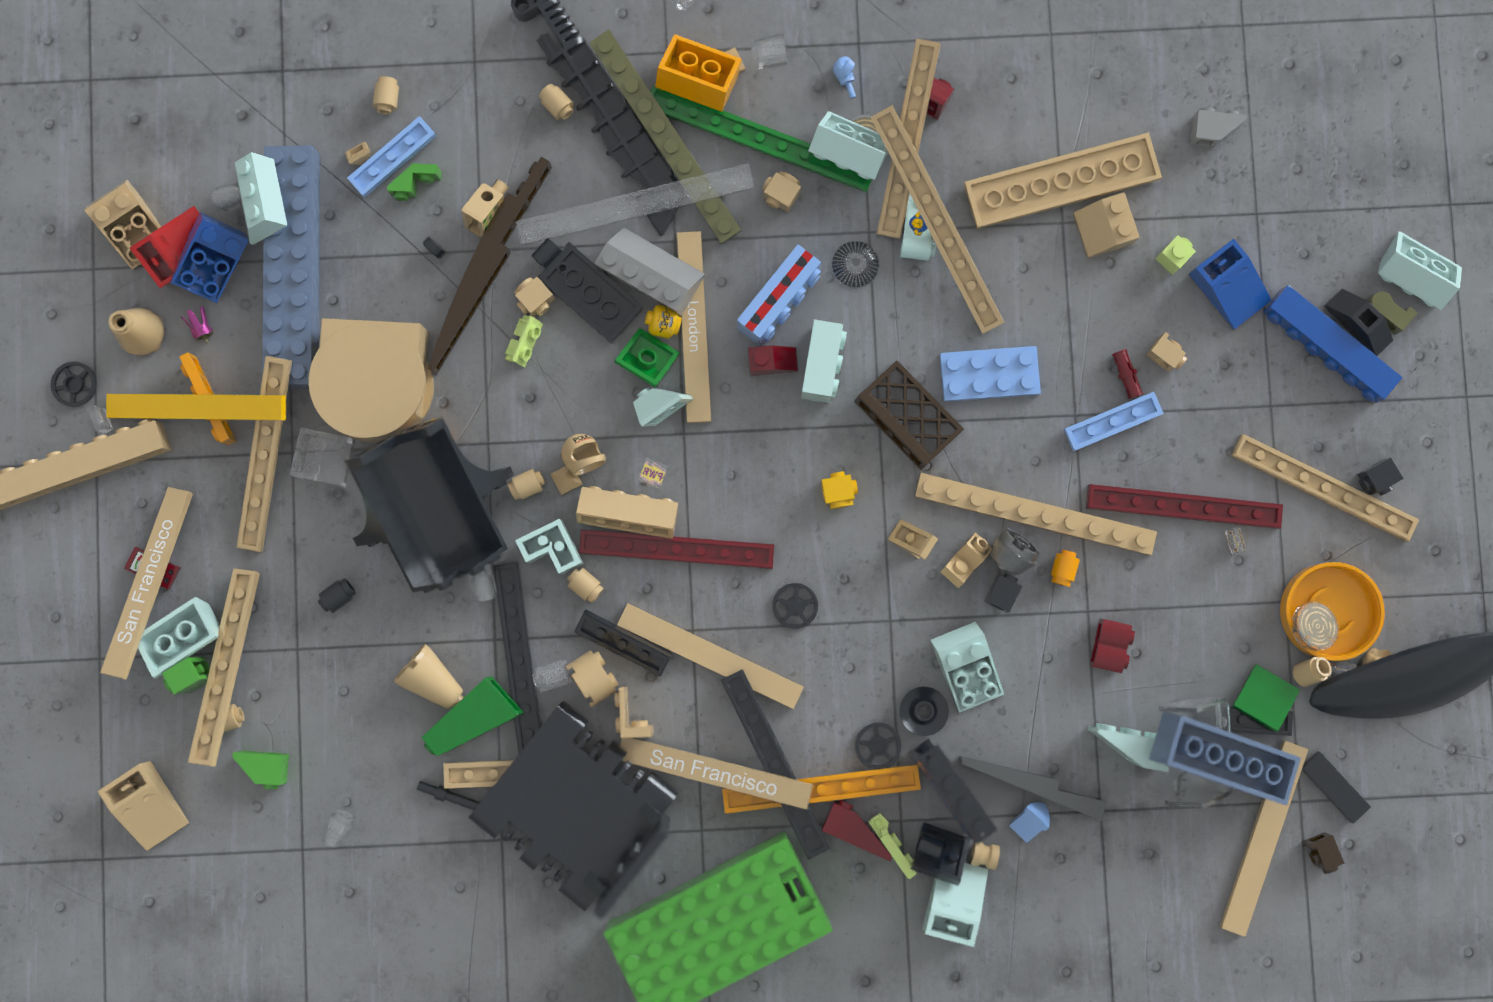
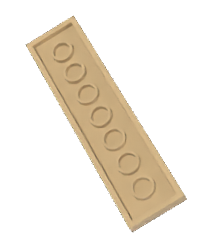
(1062, 180)

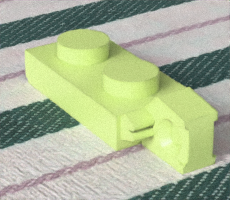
(892, 844)

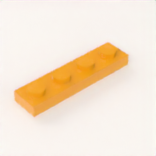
(191, 368)

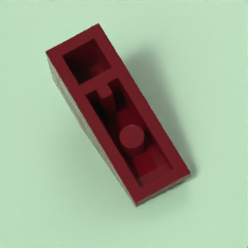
(848, 826)

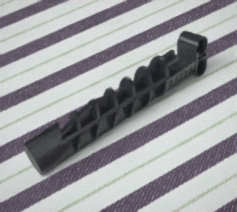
(618, 125)

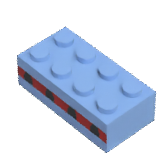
(779, 295)

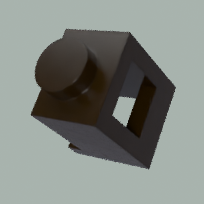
(1324, 852)

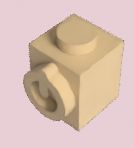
(781, 191)
(533, 297)

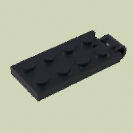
(586, 289)

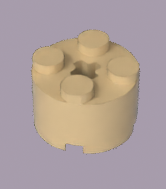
(592, 678)

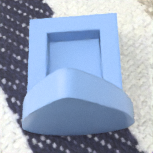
(1031, 821)

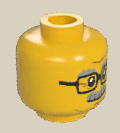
(662, 322)

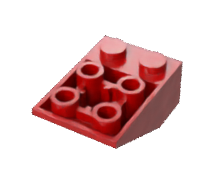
(163, 248)

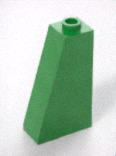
(475, 715)

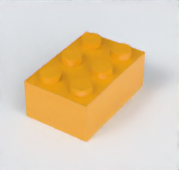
(698, 72)

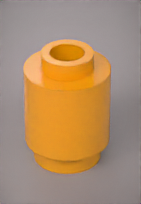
(1064, 568)

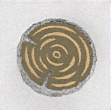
(1315, 626)

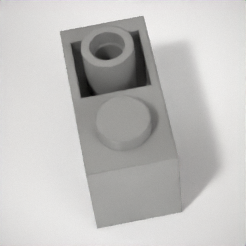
(1212, 127)

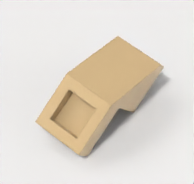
(966, 560)

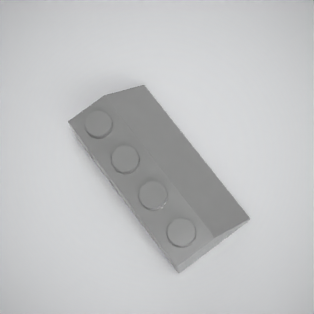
(649, 270)

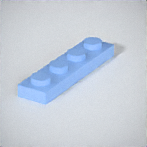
(392, 156)
(1113, 421)

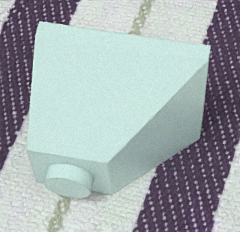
(658, 404)

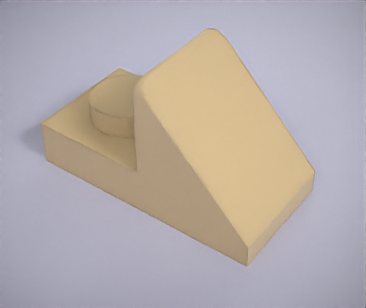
(912, 539)

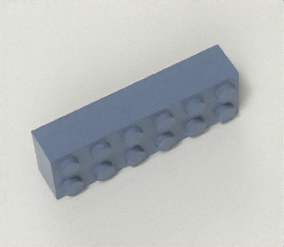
(1224, 758)

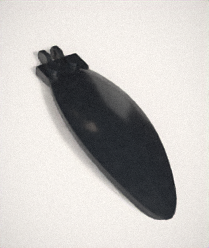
(1409, 679)

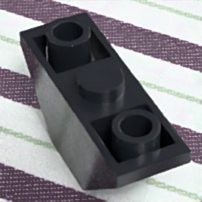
(1360, 320)

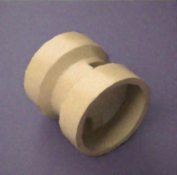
(985, 854)

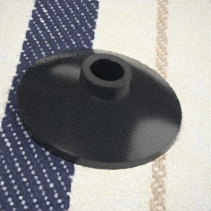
(934, 719)

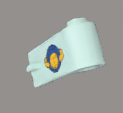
(916, 237)

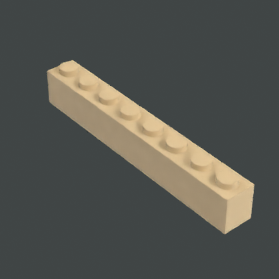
(82, 462)

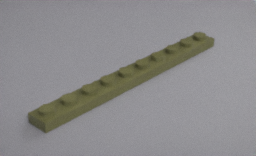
(661, 130)

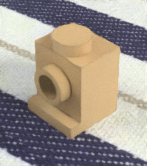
(1167, 353)

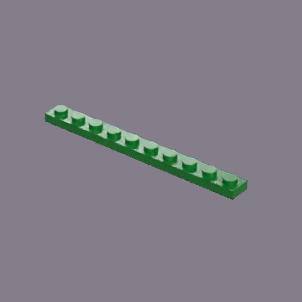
(754, 137)

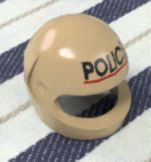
(581, 454)

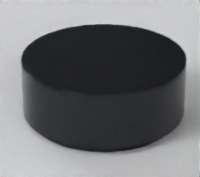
(434, 247)

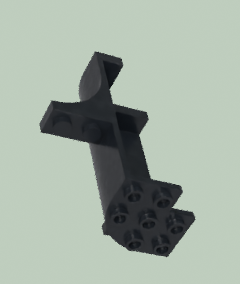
(428, 505)

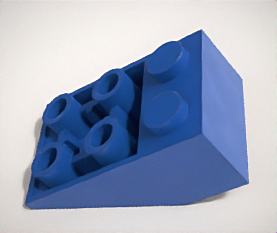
(209, 257)
(1231, 284)

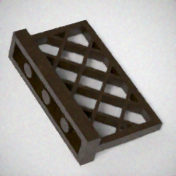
(894, 429)

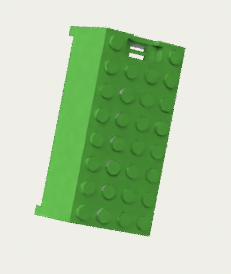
(718, 926)

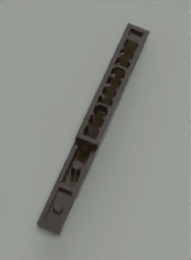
(486, 262)

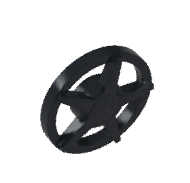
(73, 384)
(795, 605)
(878, 745)

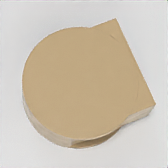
(371, 377)

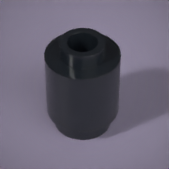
(336, 595)

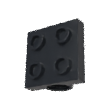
(940, 854)

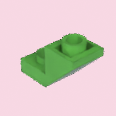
(406, 183)

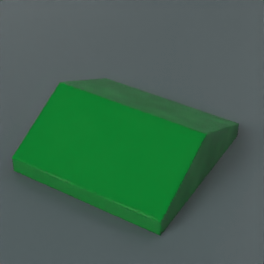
(647, 357)

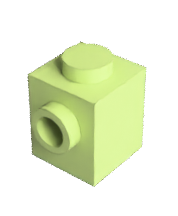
(1175, 254)

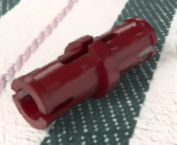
(1127, 374)

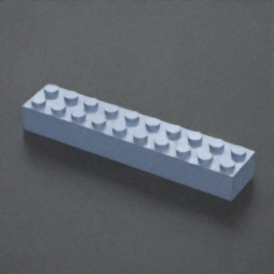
(293, 264)

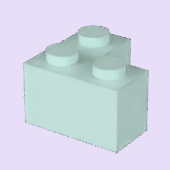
(551, 540)

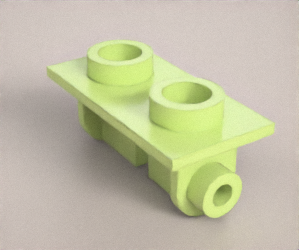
(528, 330)

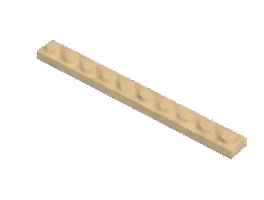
(937, 219)
(1036, 514)

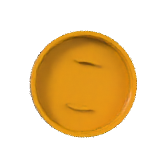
(1348, 595)

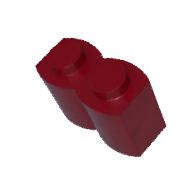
(1111, 646)

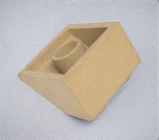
(1106, 225)

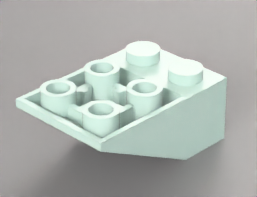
(967, 666)
(1129, 744)
(956, 910)

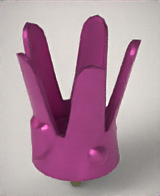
(197, 330)

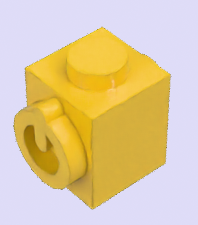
(839, 490)

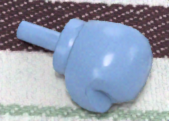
(843, 71)

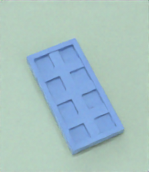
(990, 373)

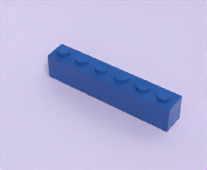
(1332, 344)

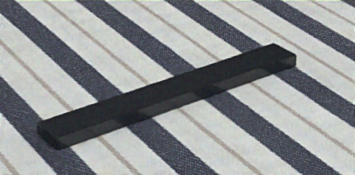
(517, 650)
(772, 759)

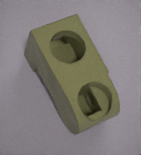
(1395, 316)

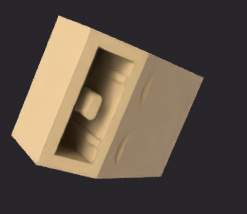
(123, 219)
(144, 805)

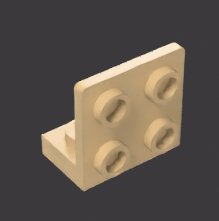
(637, 728)

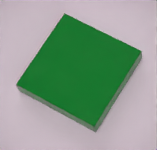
(1266, 698)

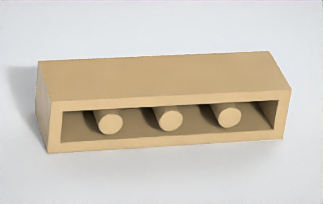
(627, 512)

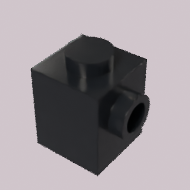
(1380, 477)
(1003, 592)

